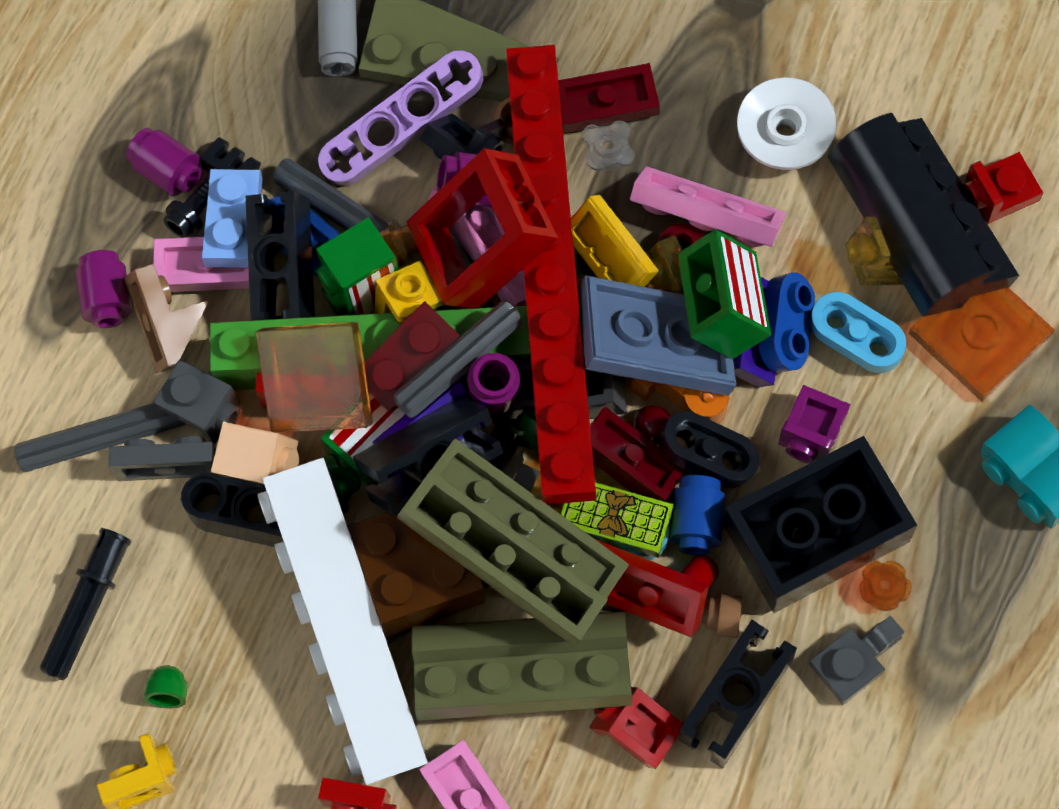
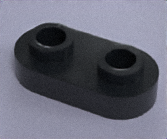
(707, 446)

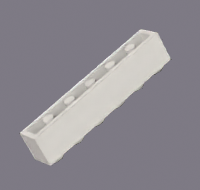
(344, 622)

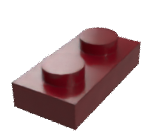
(608, 97)
(407, 353)

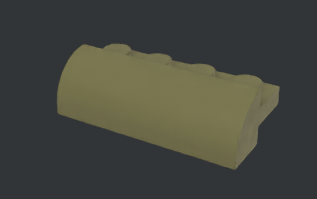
(513, 542)
(518, 668)

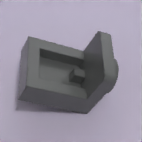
(198, 400)

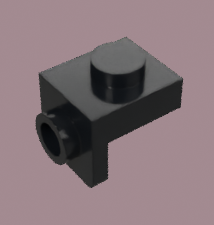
(452, 135)

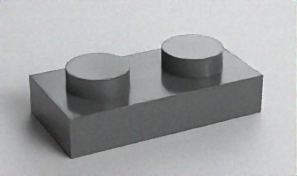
(150, 461)

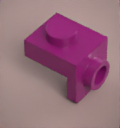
(813, 425)

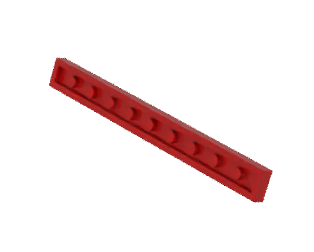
(552, 284)

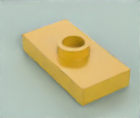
(608, 245)

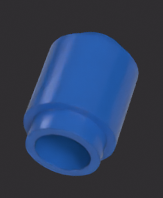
(697, 515)

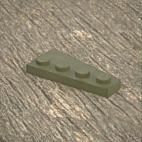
(414, 35)

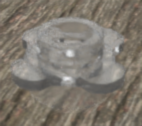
(613, 158)

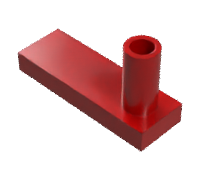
(662, 593)

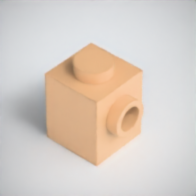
(253, 453)

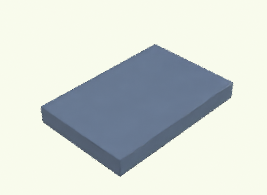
(647, 338)

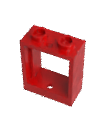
(518, 211)

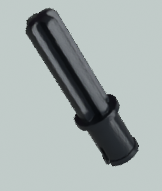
(84, 603)

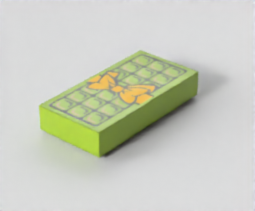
(622, 519)

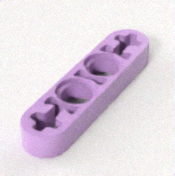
(395, 111)

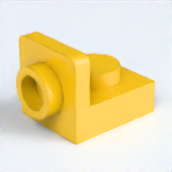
(405, 291)
(136, 785)

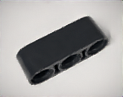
(230, 514)

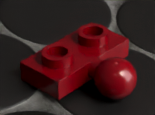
(633, 452)

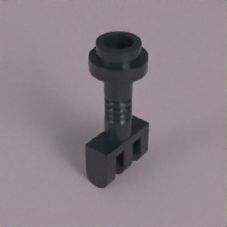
(184, 217)

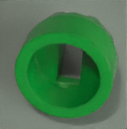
(165, 688)

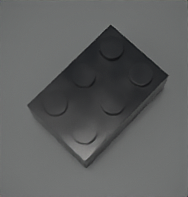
(819, 524)

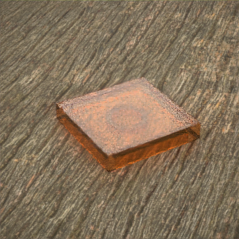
(983, 339)
(314, 377)

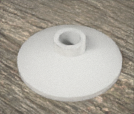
(789, 104)

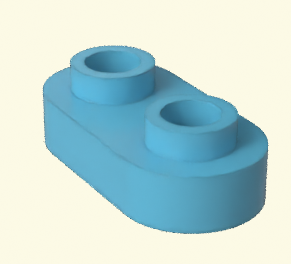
(861, 330)

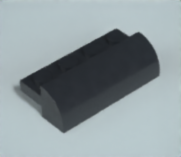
(924, 213)

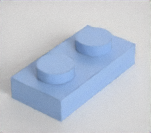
(226, 217)

